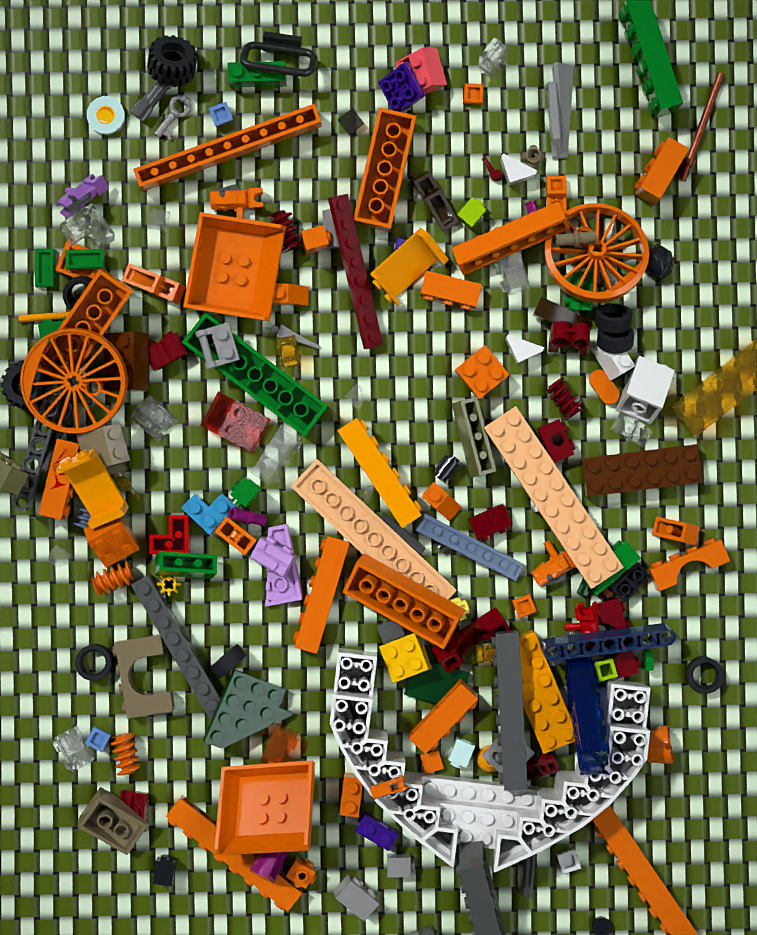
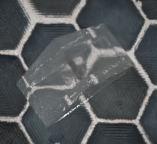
(631, 430)

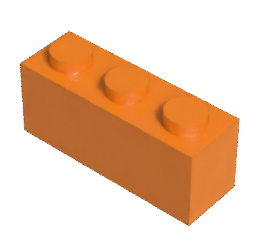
(450, 290)

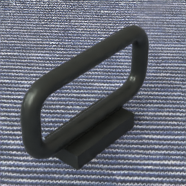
(279, 44)

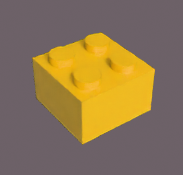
(405, 657)

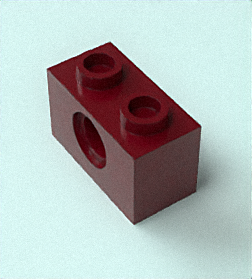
(546, 434)

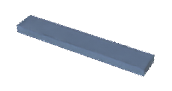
(469, 547)

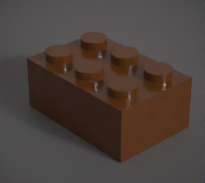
(135, 353)

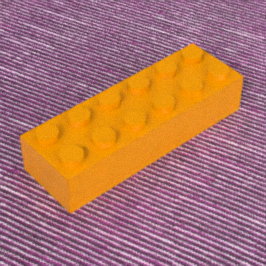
(378, 471)
(542, 697)

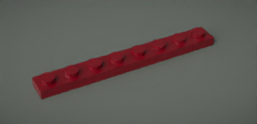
(355, 271)

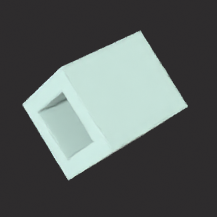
(461, 752)

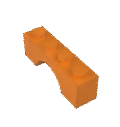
(665, 574)

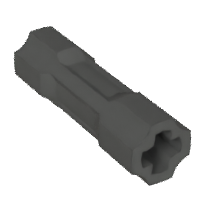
(145, 105)

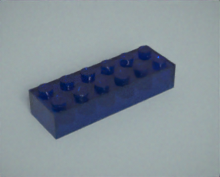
(586, 716)

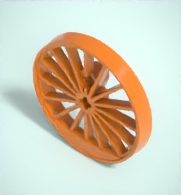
(605, 256)
(31, 365)

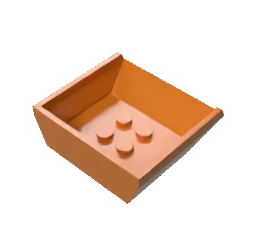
(234, 266)
(265, 808)

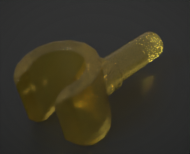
(126, 483)

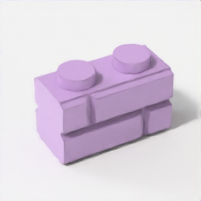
(273, 556)

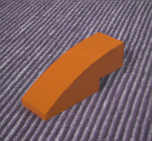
(153, 283)

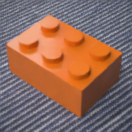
(660, 170)

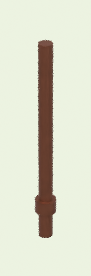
(689, 161)

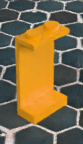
(407, 265)
(94, 487)

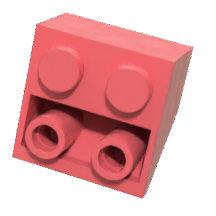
(427, 68)

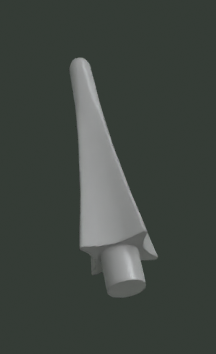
(283, 331)

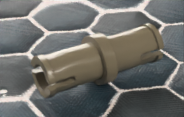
(575, 238)

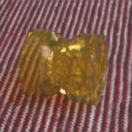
(484, 653)

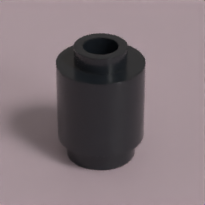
(446, 468)

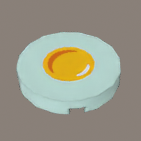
(105, 115)

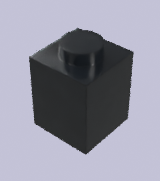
(164, 870)

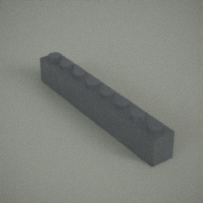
(178, 643)
(511, 710)

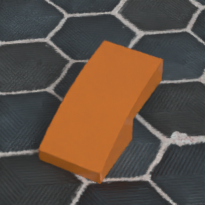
(556, 191)

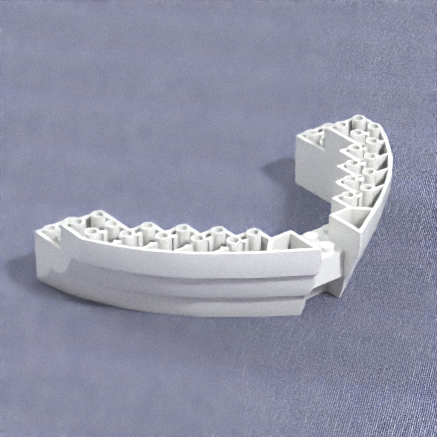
(460, 810)

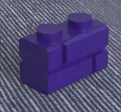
(376, 831)

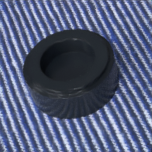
(601, 926)

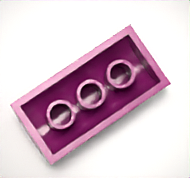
(268, 865)

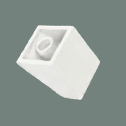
(645, 390)

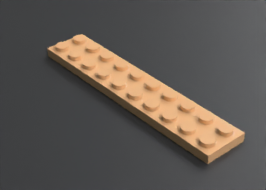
(553, 497)
(364, 528)

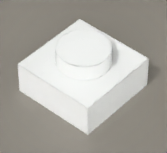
(568, 861)

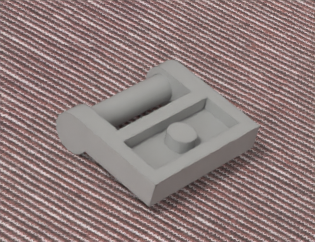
(223, 342)

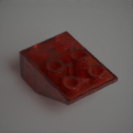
(235, 422)

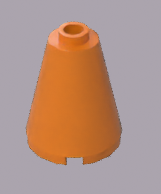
(659, 746)

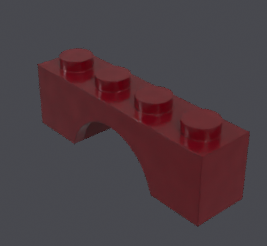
(612, 613)
(480, 629)

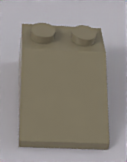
(112, 821)

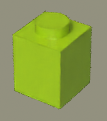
(471, 212)
(605, 669)

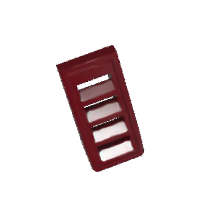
(544, 764)

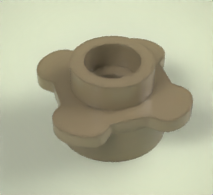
(533, 150)

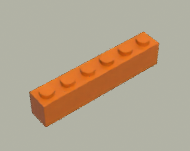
(510, 238)
(321, 595)

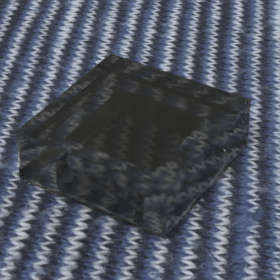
(350, 121)

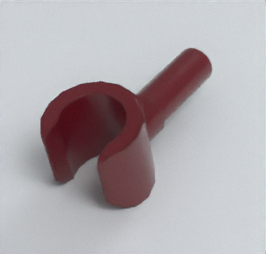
(495, 175)

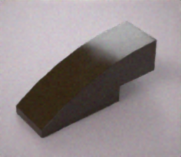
(434, 200)
(553, 312)

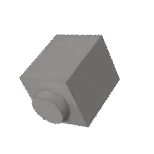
(399, 865)

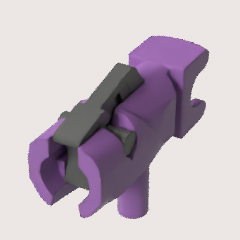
(78, 197)

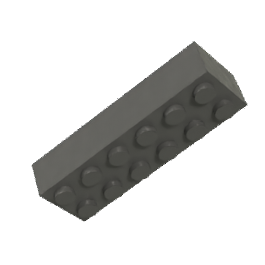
(479, 890)

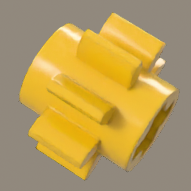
(168, 589)

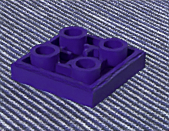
(401, 88)

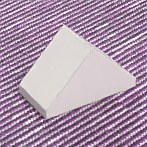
(516, 171)
(522, 349)

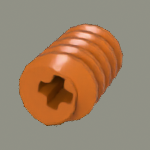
(113, 579)
(125, 753)

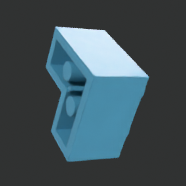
(208, 516)

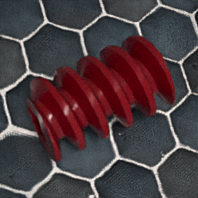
(281, 218)
(564, 398)

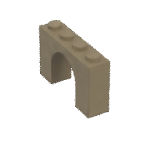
(136, 701)

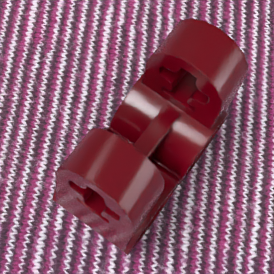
(564, 334)

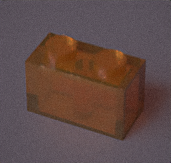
(280, 745)

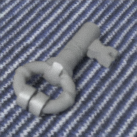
(162, 129)

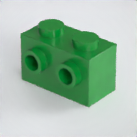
(245, 492)

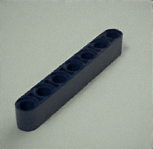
(615, 646)

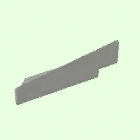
(559, 108)

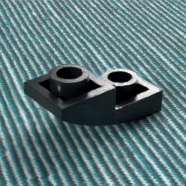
(630, 582)

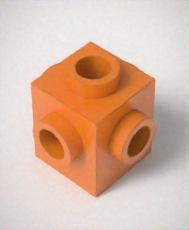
(301, 866)

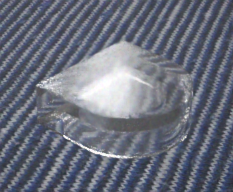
(59, 556)

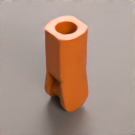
(385, 788)

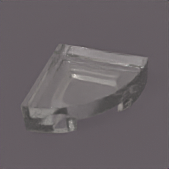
(355, 396)
(367, 494)

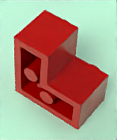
(178, 538)

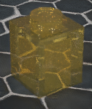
(288, 351)

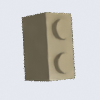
(108, 444)

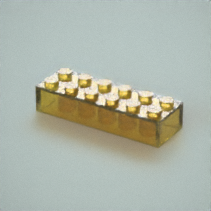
(718, 391)

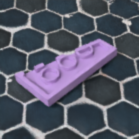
(281, 588)

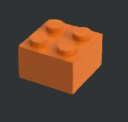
(481, 372)
(112, 541)

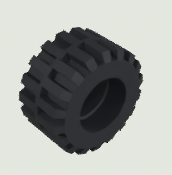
(172, 61)
(10, 386)

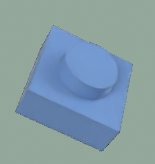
(221, 114)
(98, 739)

